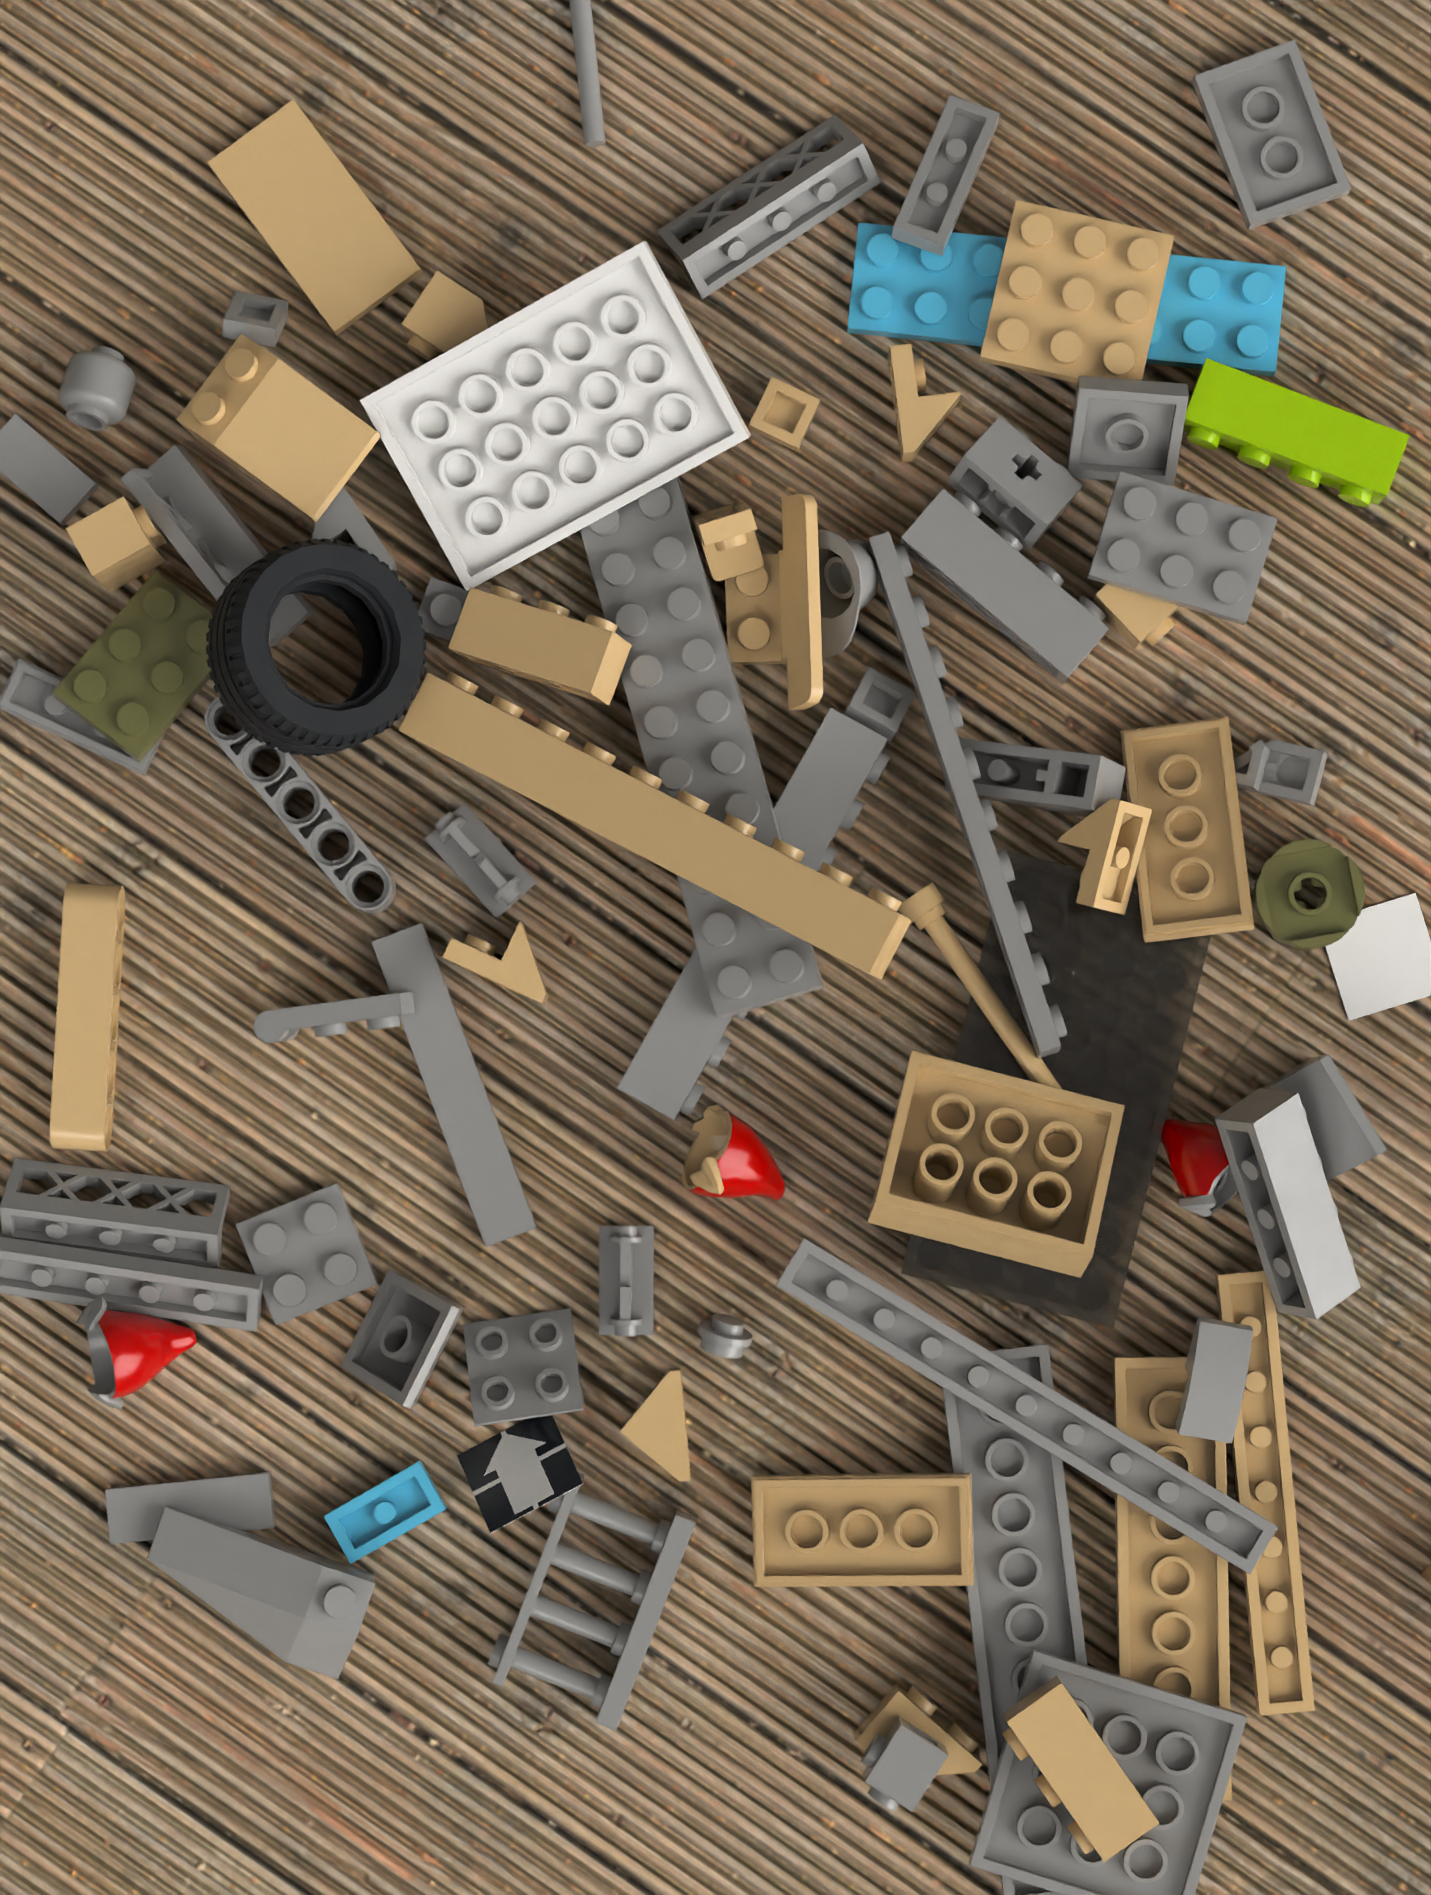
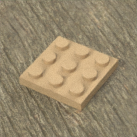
(1075, 295)

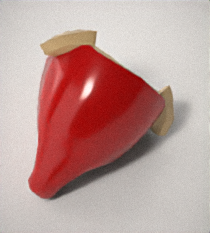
(730, 1160)

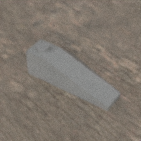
(278, 1594)

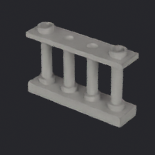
(627, 1641)

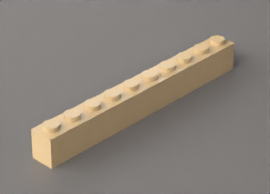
(657, 826)

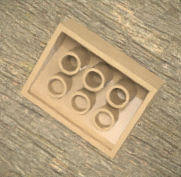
(997, 1164)

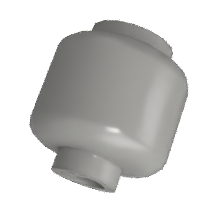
(97, 388)

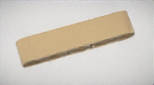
(87, 1017)

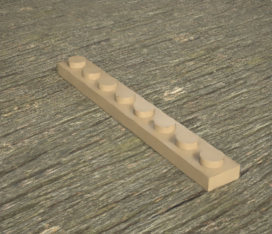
(1266, 1487)

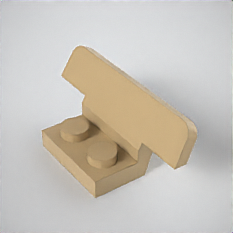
(777, 608)

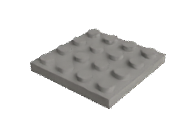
(1171, 1751)

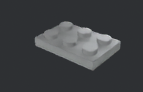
(1271, 134)
(1182, 548)

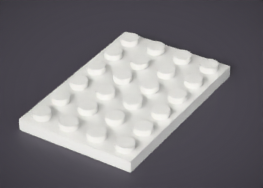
(556, 416)

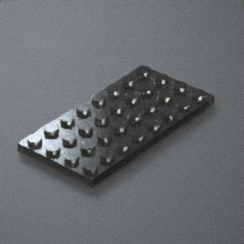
(1123, 1044)

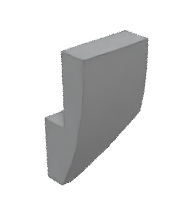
(1281, 771)

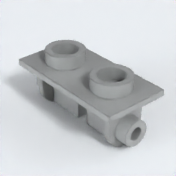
(480, 860)
(626, 1280)

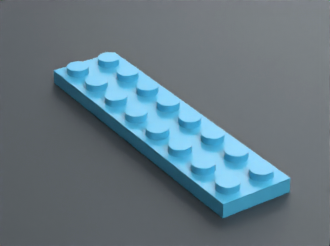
(1204, 309)

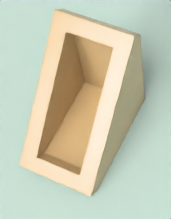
(661, 1428)

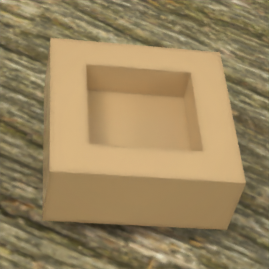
(784, 414)

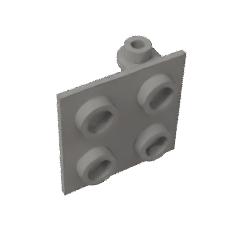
(523, 1367)

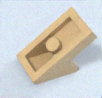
(915, 416)
(729, 540)
(1114, 843)
(515, 971)

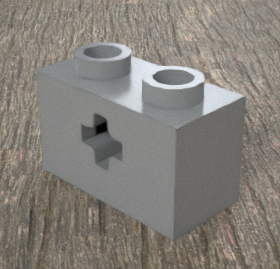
(1014, 482)

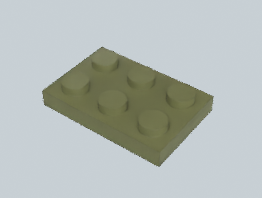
(141, 667)

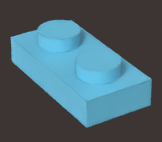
(385, 1511)

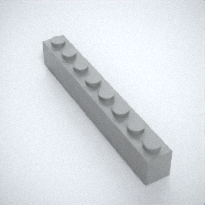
(808, 815)

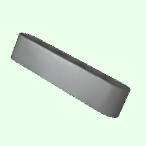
(313, 829)

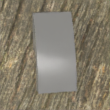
(1215, 1380)

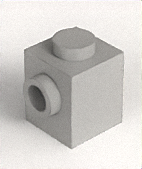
(902, 1765)

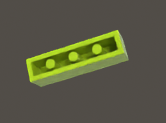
(1293, 433)

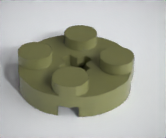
(1325, 868)

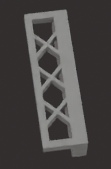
(774, 210)
(206, 530)
(111, 1221)

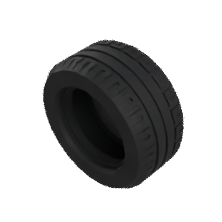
(375, 606)

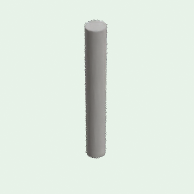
(587, 73)

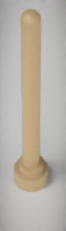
(927, 912)

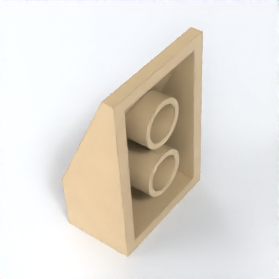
(278, 427)

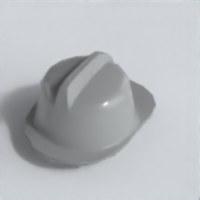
(846, 586)

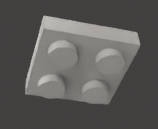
(1127, 429)
(307, 1253)

